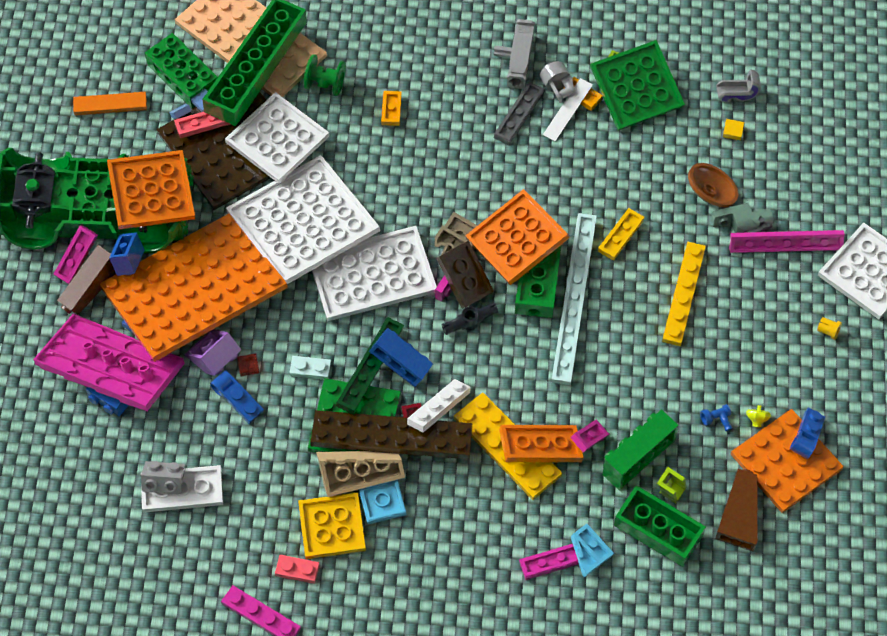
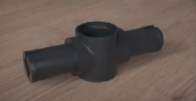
(461, 322)

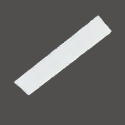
(567, 110)

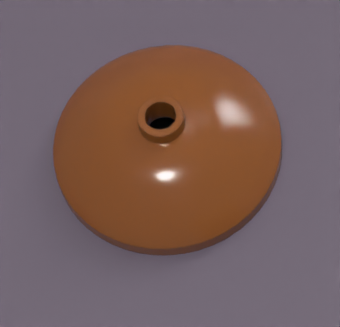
(712, 185)

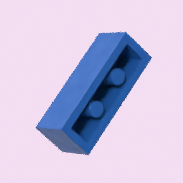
(401, 357)

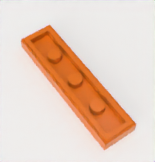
(109, 103)

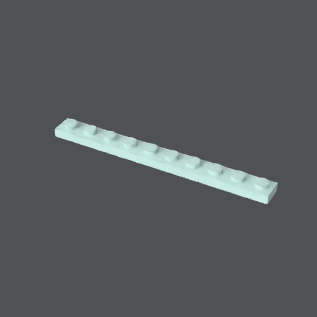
(574, 299)

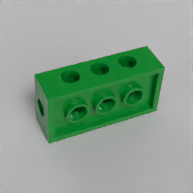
(179, 68)
(538, 287)

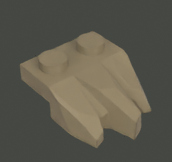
(454, 232)

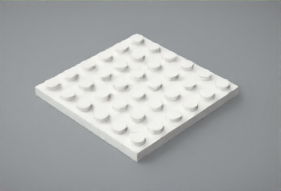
(303, 219)

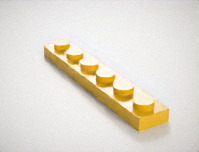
(683, 294)

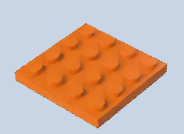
(150, 189)
(517, 237)
(780, 471)

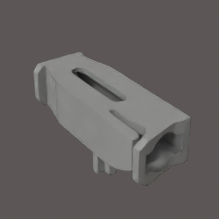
(518, 54)

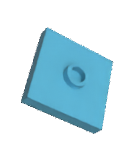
(382, 502)

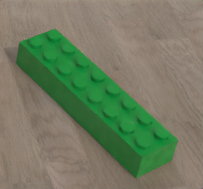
(254, 61)

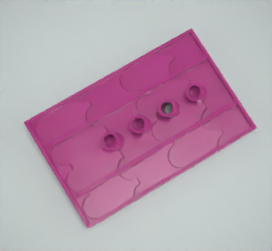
(107, 362)

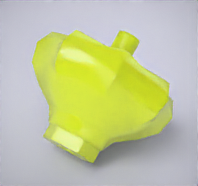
(758, 416)

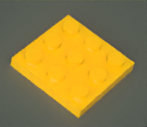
(331, 525)

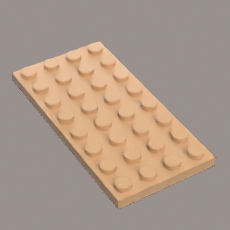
(226, 23)

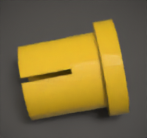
(829, 327)

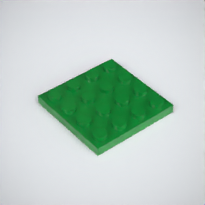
(637, 85)
(375, 402)

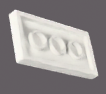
(199, 489)

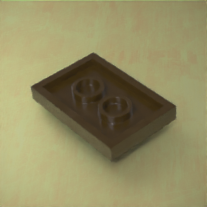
(465, 274)

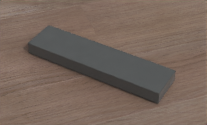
(519, 113)

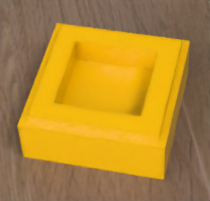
(733, 129)

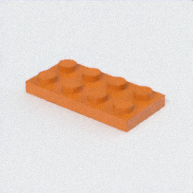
(540, 443)

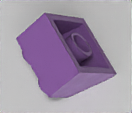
(213, 351)

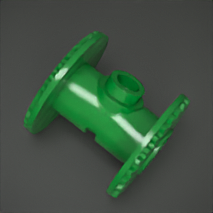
(324, 77)

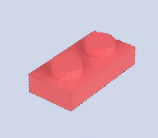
(297, 569)

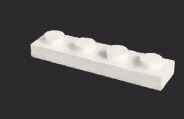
(438, 405)

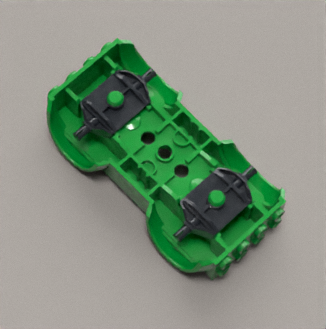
(39, 211)

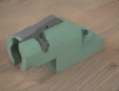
(743, 219)

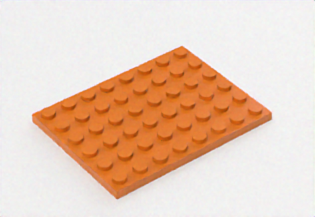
(193, 287)

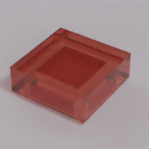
(248, 364)

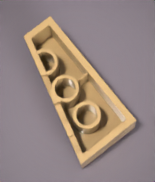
(357, 470)

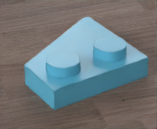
(590, 549)

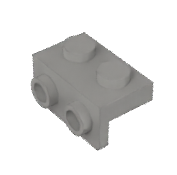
(162, 477)

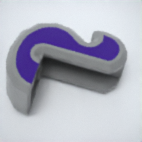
(739, 89)

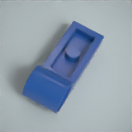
(236, 396)
(808, 433)

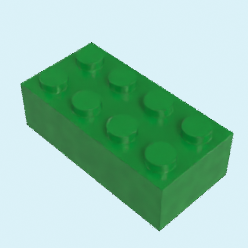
(639, 449)
(659, 526)

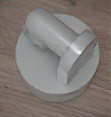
(555, 77)

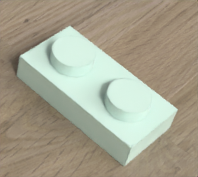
(310, 367)

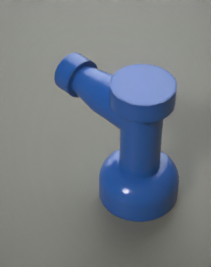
(723, 413)

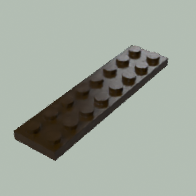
(390, 435)

